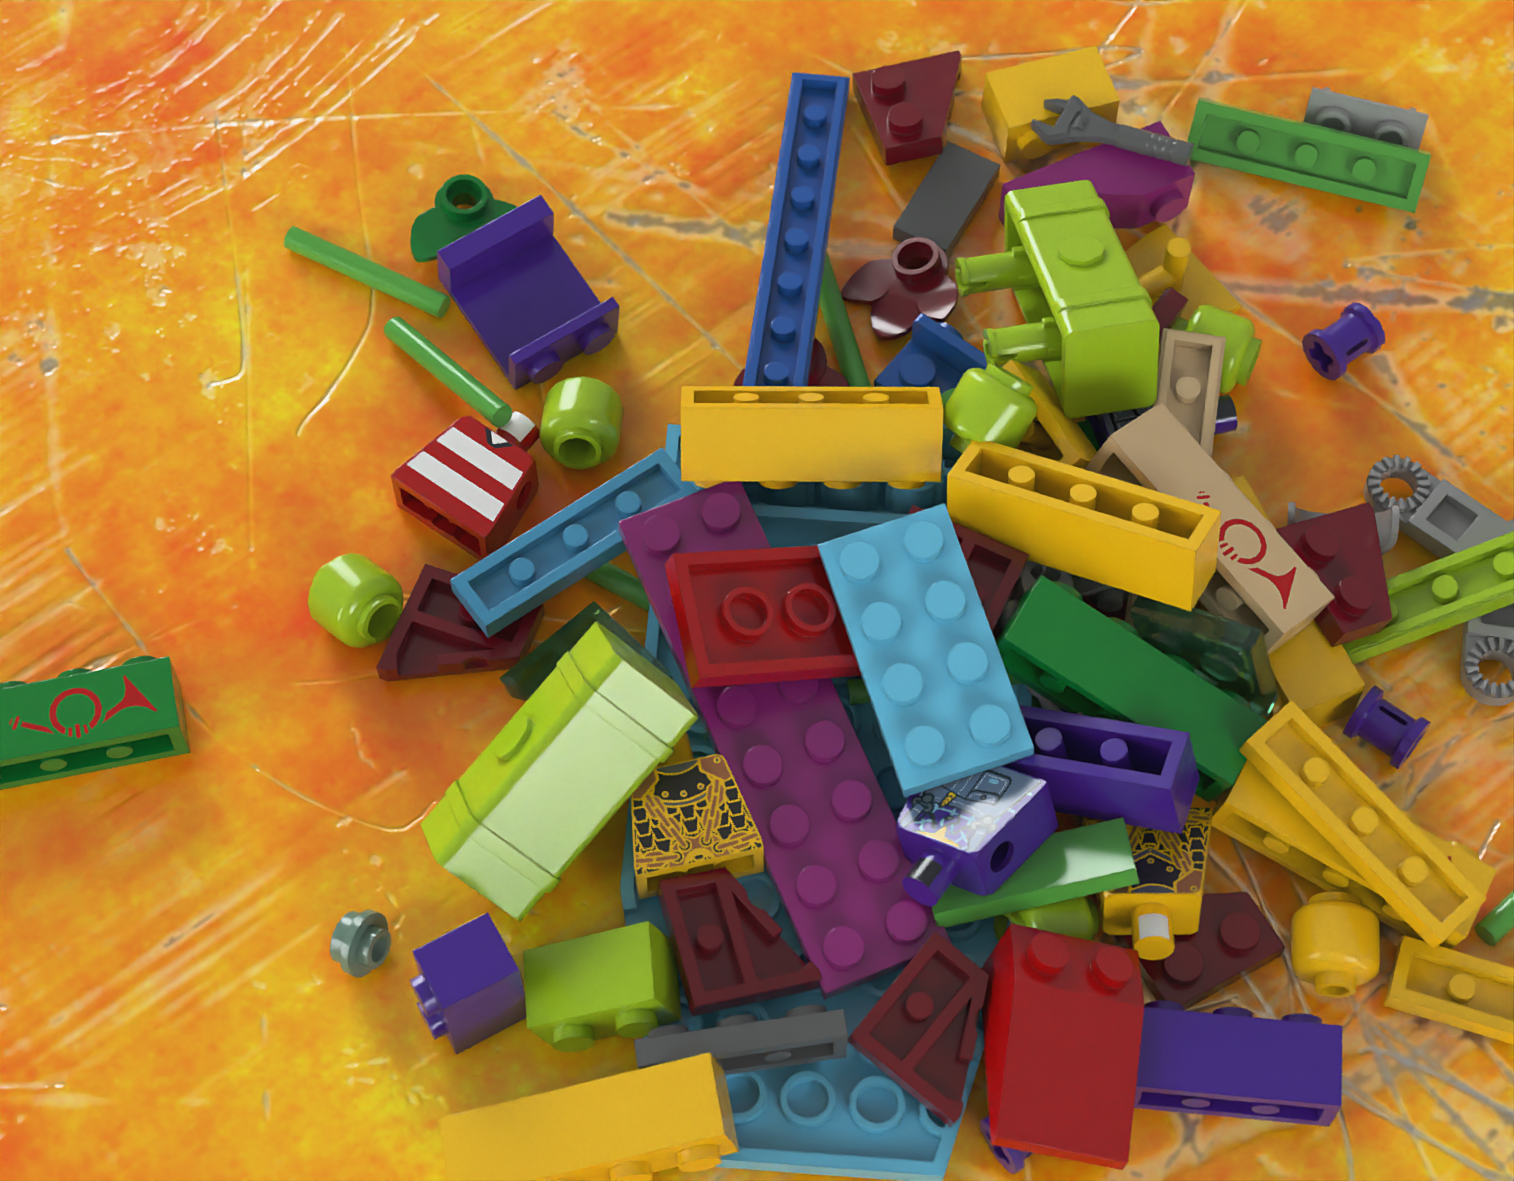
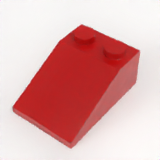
(1062, 1045)

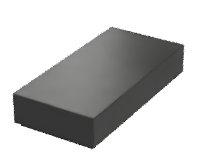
(947, 198)

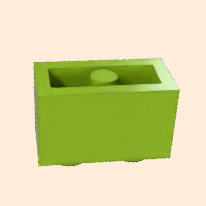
(601, 987)

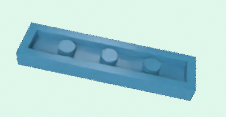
(565, 545)

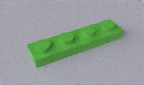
(1308, 155)

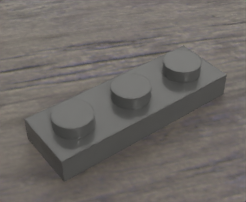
(750, 1045)

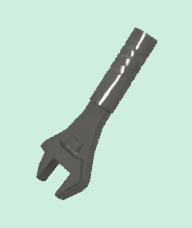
(1082, 125)

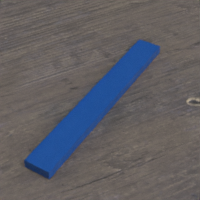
(797, 232)

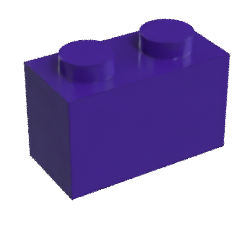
(468, 984)

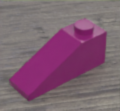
(1131, 184)

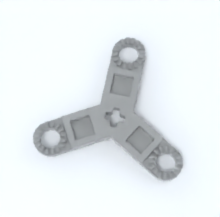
(1445, 524)

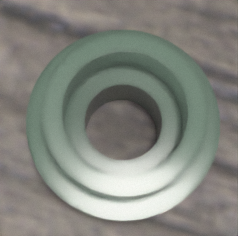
(360, 942)

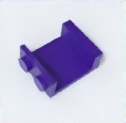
(525, 295)

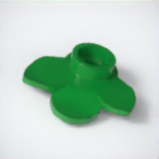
(447, 223)

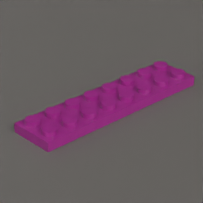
(797, 768)

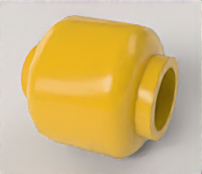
(1335, 943)

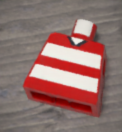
(472, 482)

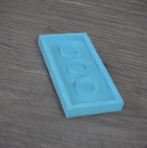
(925, 650)

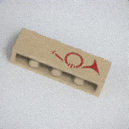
(1256, 571)

